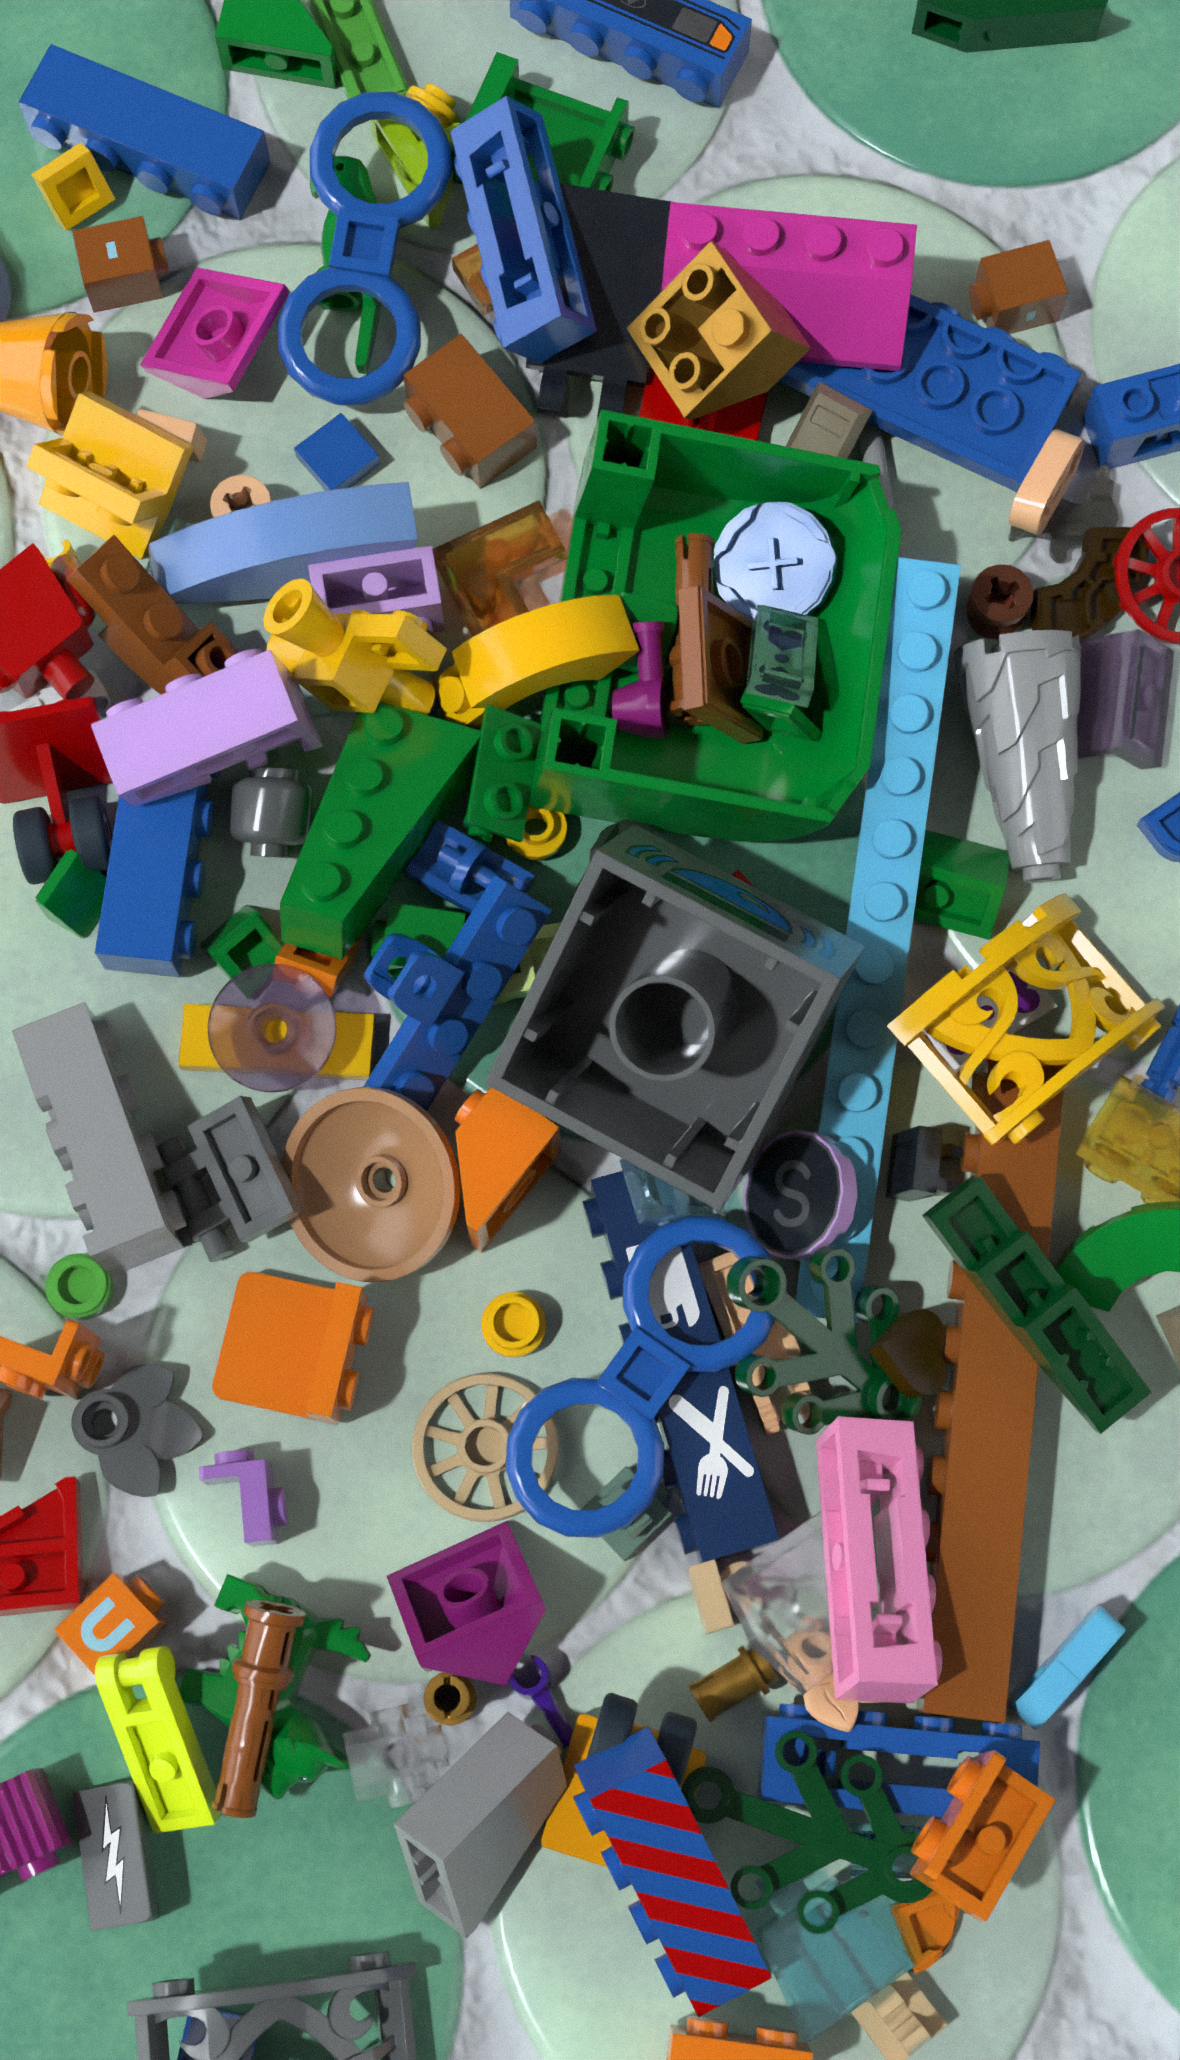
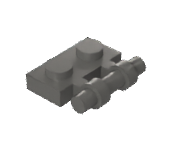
(244, 1171)

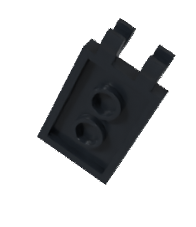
(622, 264)

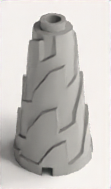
(1026, 736)

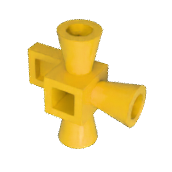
(352, 656)

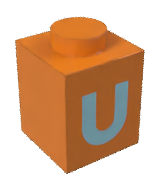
(113, 1620)

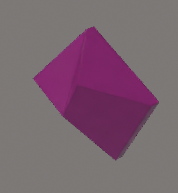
(470, 1606)

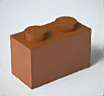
(469, 412)

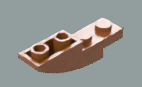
(144, 621)

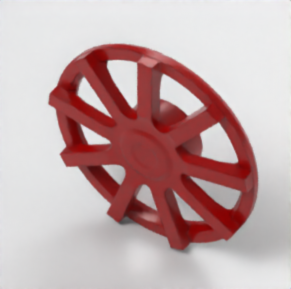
(1165, 575)

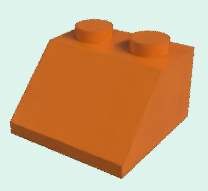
(501, 1159)

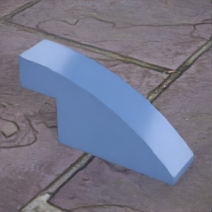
(272, 543)

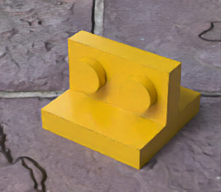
(111, 473)

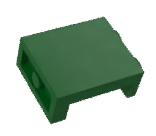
(580, 135)

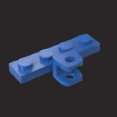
(450, 993)

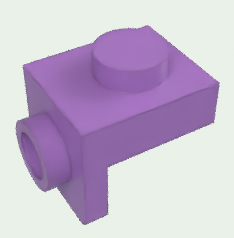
(262, 1504)

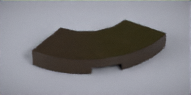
(1089, 594)

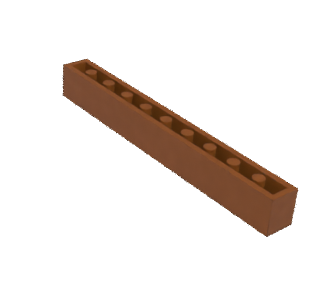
(986, 1433)

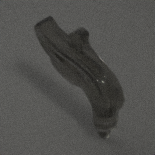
(1072, 519)

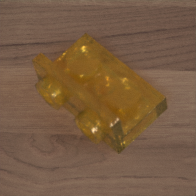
(1135, 1142)

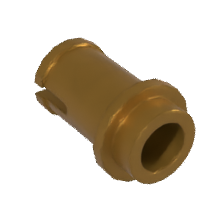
(733, 1683)
(465, 1707)

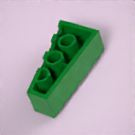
(373, 819)

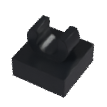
(916, 1164)

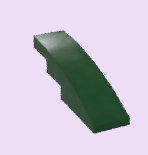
(1037, 1304)

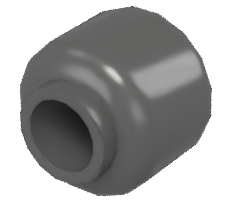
(271, 811)

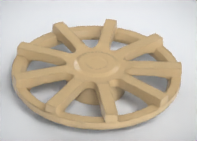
(479, 1447)

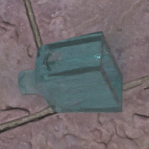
(830, 1971)

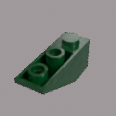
(1007, 23)

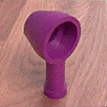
(642, 704)

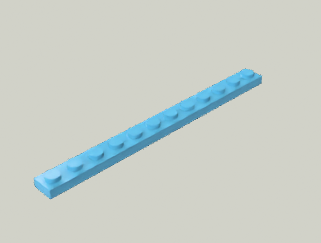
(885, 892)

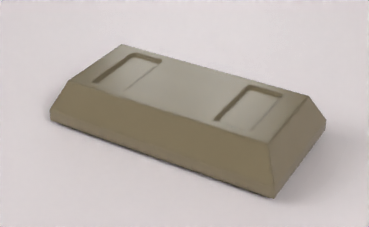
(829, 423)

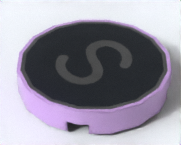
(799, 1194)

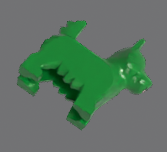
(298, 1744)

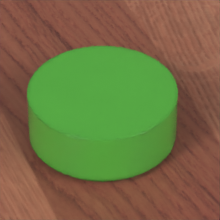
(79, 1287)

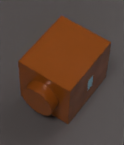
(120, 263)
(1019, 288)

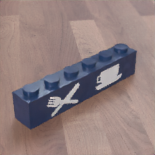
(702, 1419)

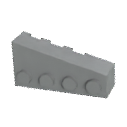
(99, 1139)

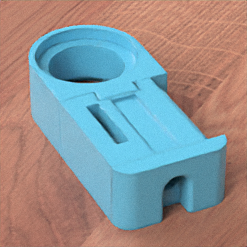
(1066, 1667)

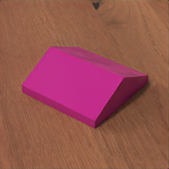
(214, 331)

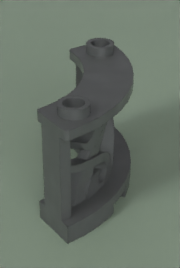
(276, 2002)

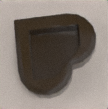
(911, 1353)

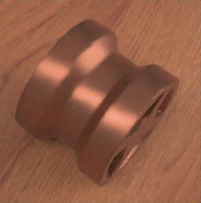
(993, 614)

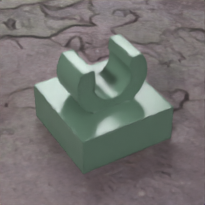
(630, 1538)

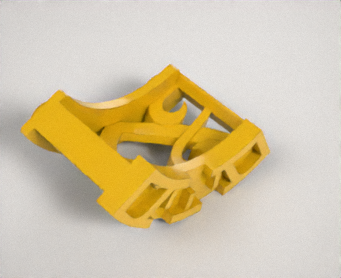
(1097, 999)

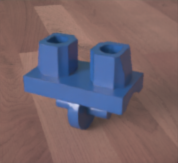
(462, 867)

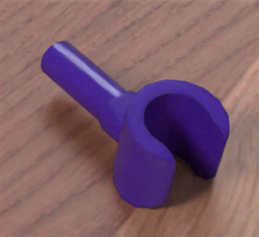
(545, 1701)

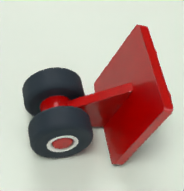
(47, 754)

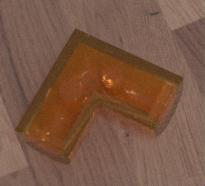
(488, 562)

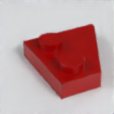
(42, 1553)

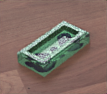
(782, 655)

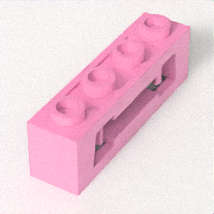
(896, 1652)

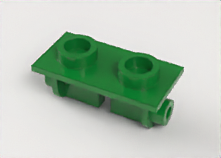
(502, 776)

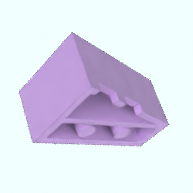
(204, 727)

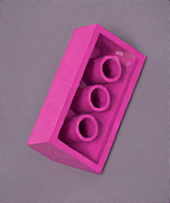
(833, 275)

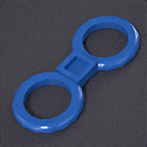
(364, 247)
(634, 1382)

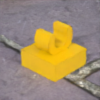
(73, 186)

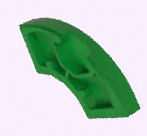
(1122, 1251)

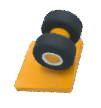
(565, 1826)

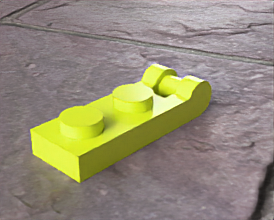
(157, 1739)

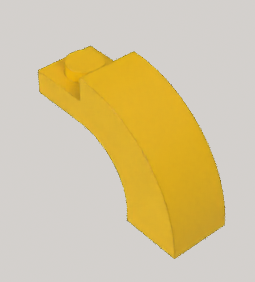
(535, 652)

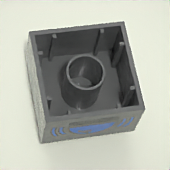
(673, 1014)

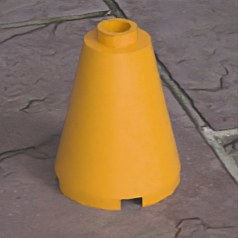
(47, 366)

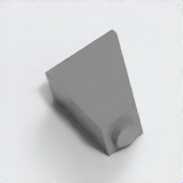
(480, 1820)

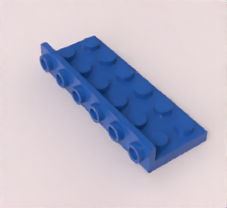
(959, 393)

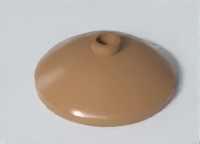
(338, 1173)

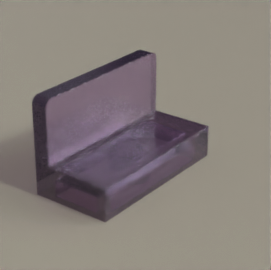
(1124, 697)

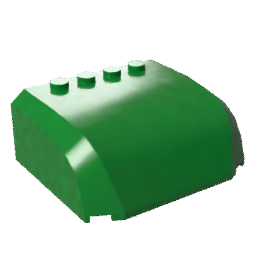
(632, 501)

